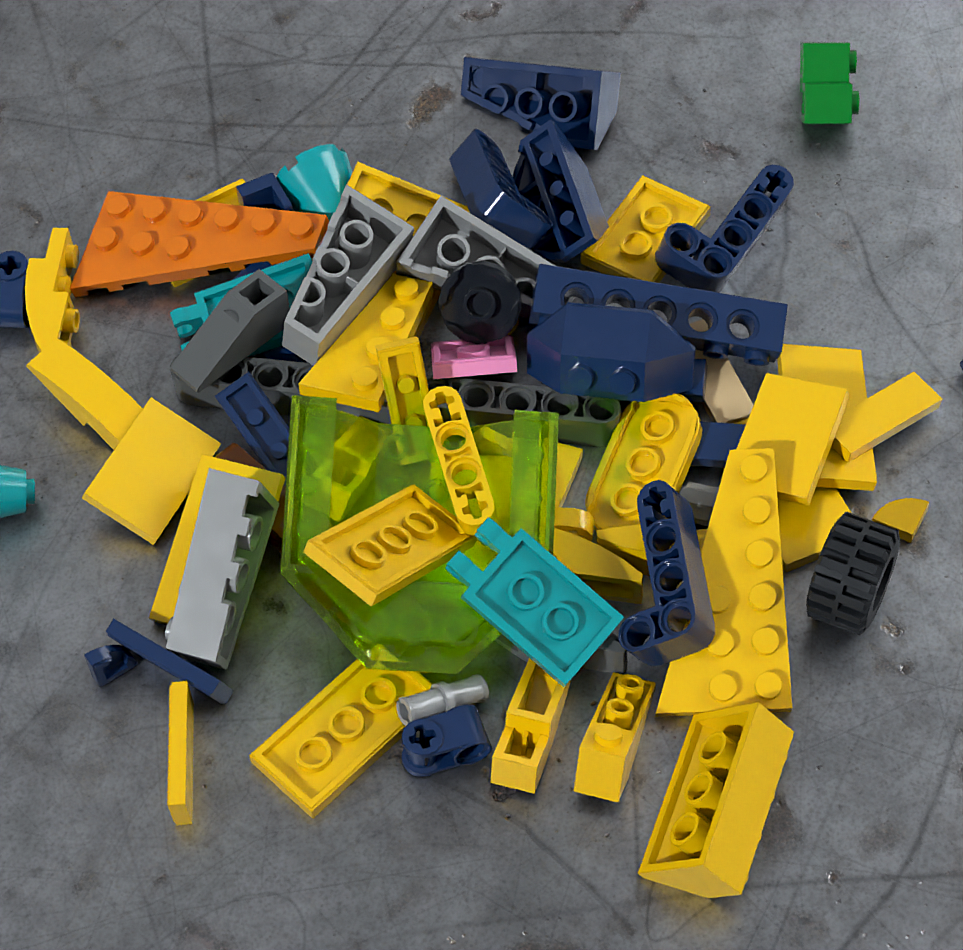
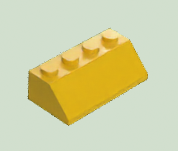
(717, 801)

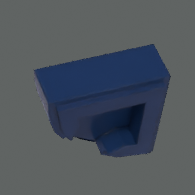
(109, 663)

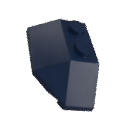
(561, 186)
(610, 353)

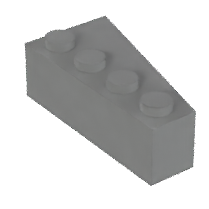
(455, 237)
(344, 273)
(220, 568)

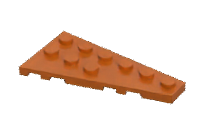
(185, 239)

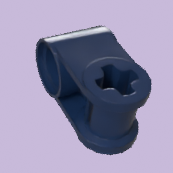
(12, 290)
(446, 739)

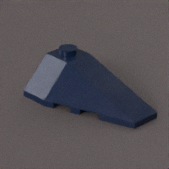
(532, 94)

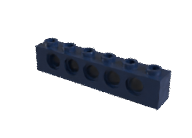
(762, 318)

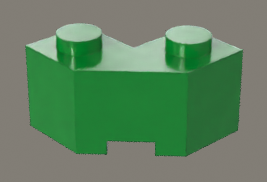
(826, 83)

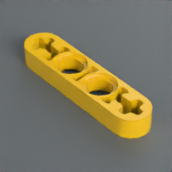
(460, 459)

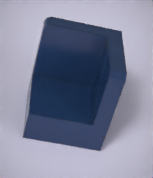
(263, 193)

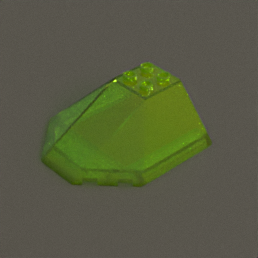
(351, 463)

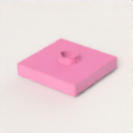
(464, 358)

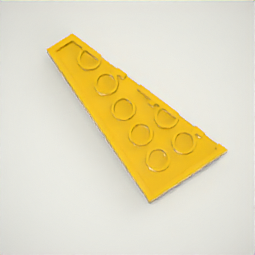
(747, 600)

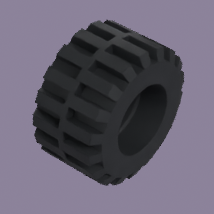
(852, 573)

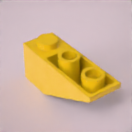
(613, 737)

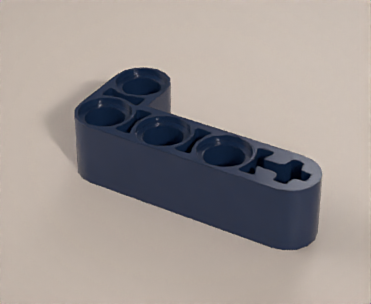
(493, 193)
(715, 253)
(667, 569)

